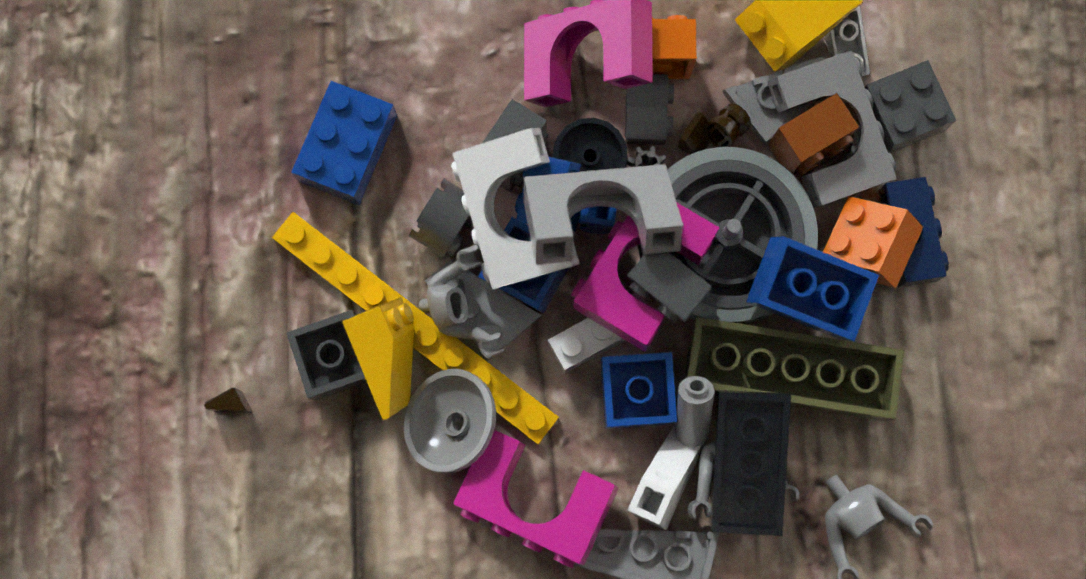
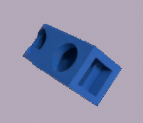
(597, 219)

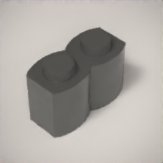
(647, 112)

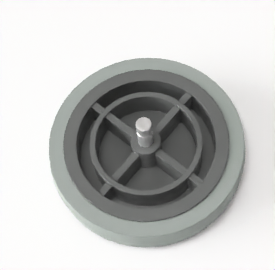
(750, 202)

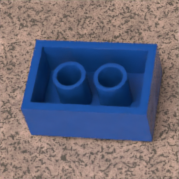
(344, 142)
(812, 288)

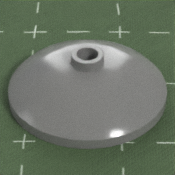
(435, 420)

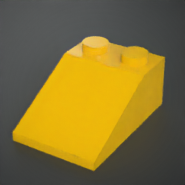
(791, 27)
(385, 353)

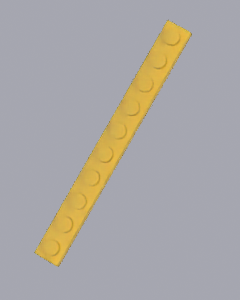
(442, 350)

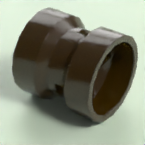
(727, 126)

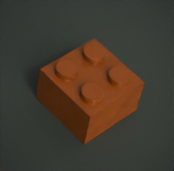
(813, 135)

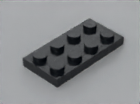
(750, 462)

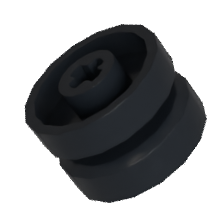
(591, 139)

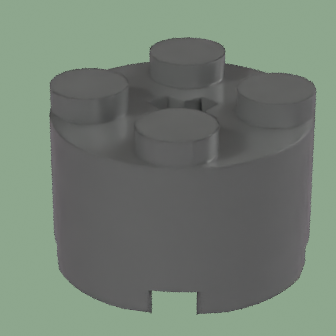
(442, 220)

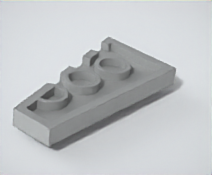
(653, 554)

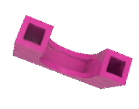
(554, 38)
(605, 298)
(568, 535)

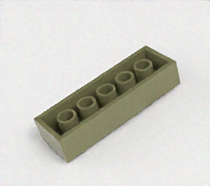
(813, 369)

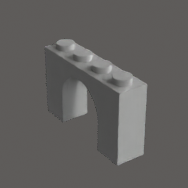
(867, 159)
(638, 191)

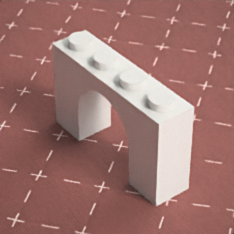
(481, 173)

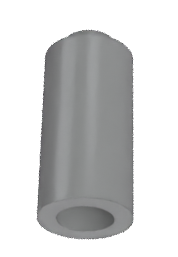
(694, 411)

